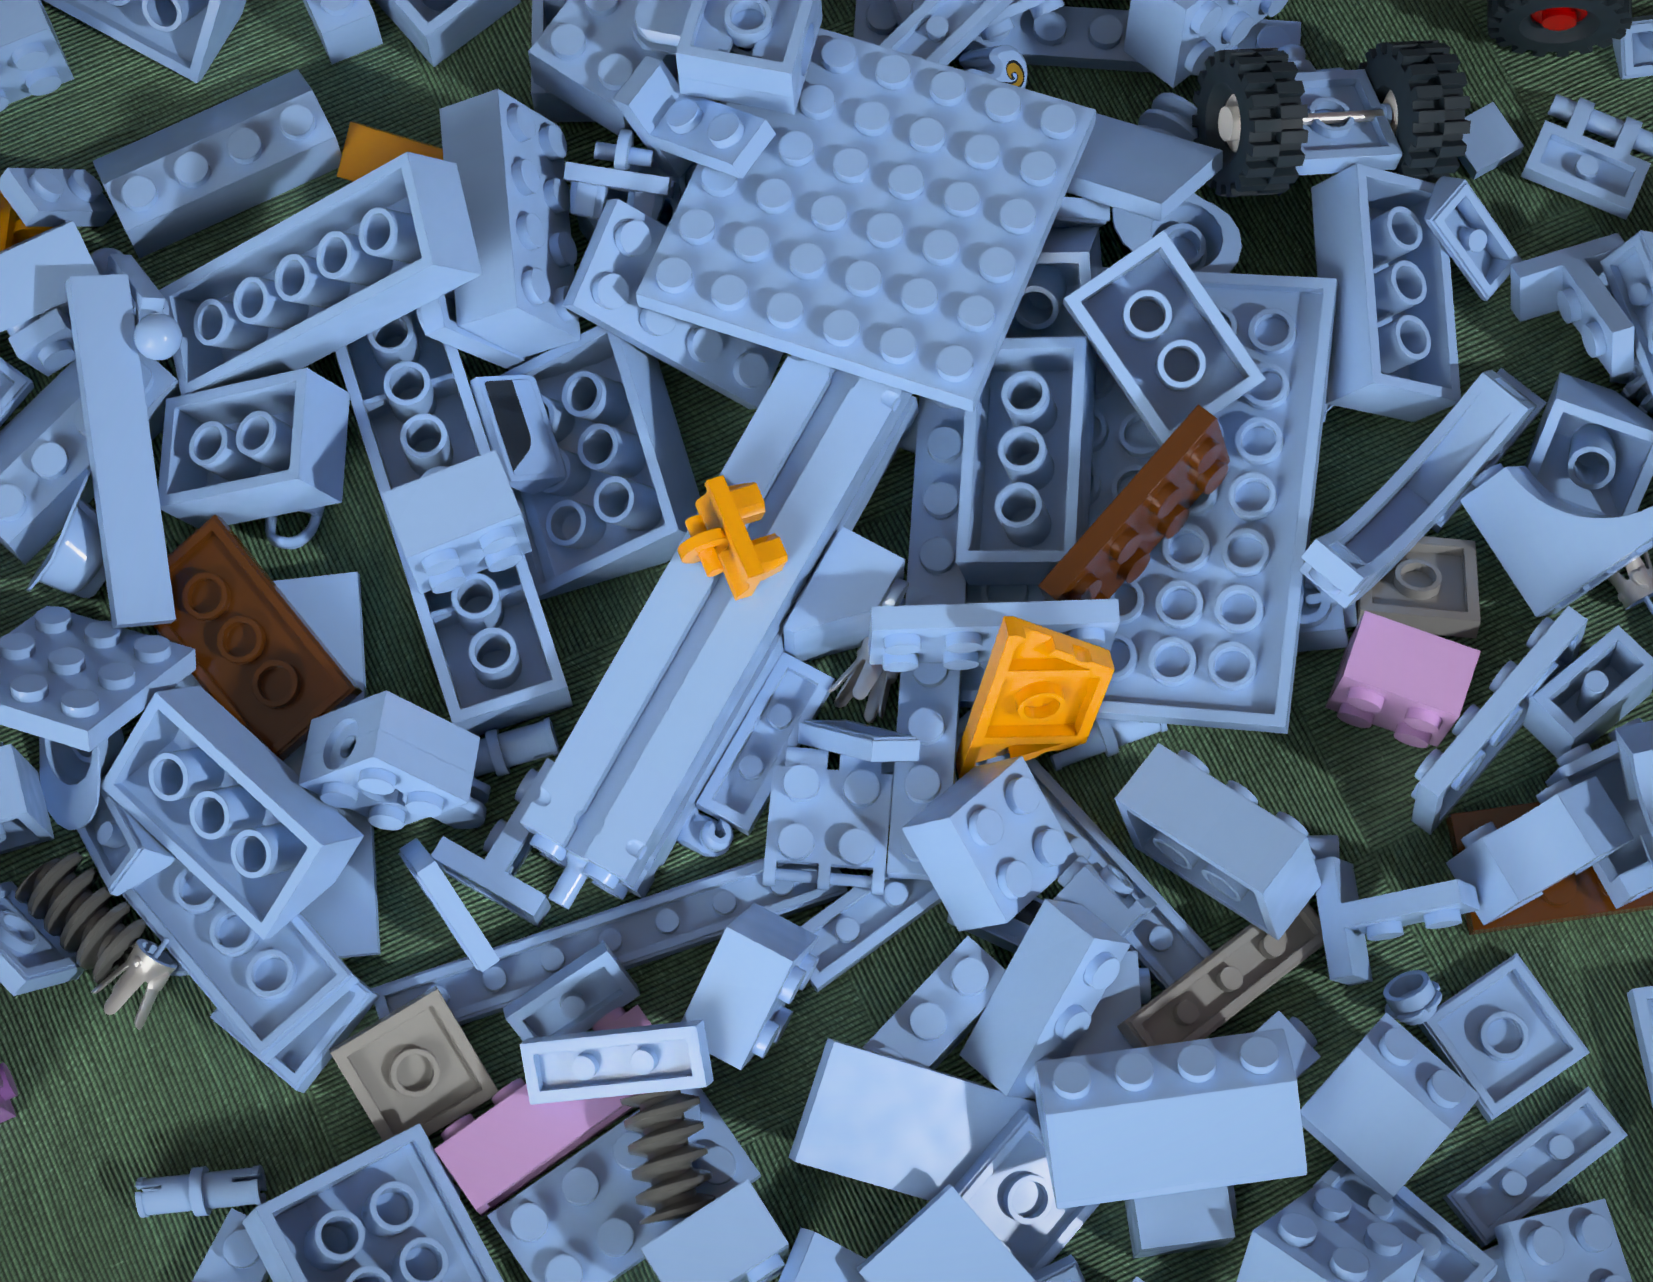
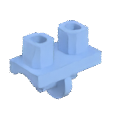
(591, 183)

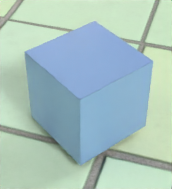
(1181, 1221)

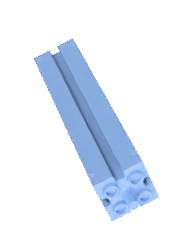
(698, 653)

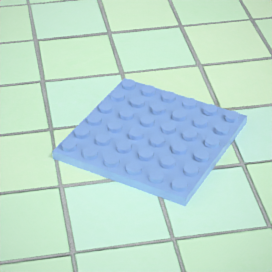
(877, 221)

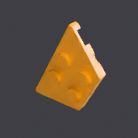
(1034, 695)

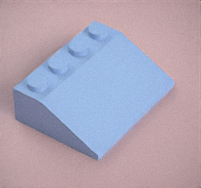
(623, 465)
(373, 1221)

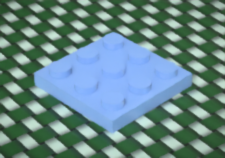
(82, 678)

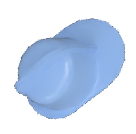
(1197, 229)
(76, 558)
(73, 778)

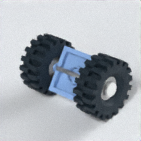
(1274, 124)

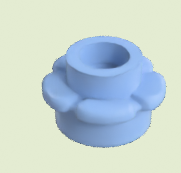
(1412, 997)

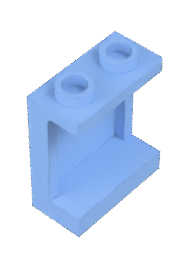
(1627, 871)

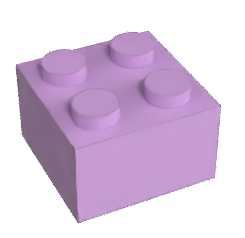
(1402, 681)

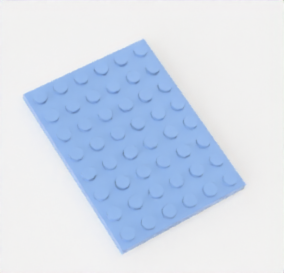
(1220, 604)

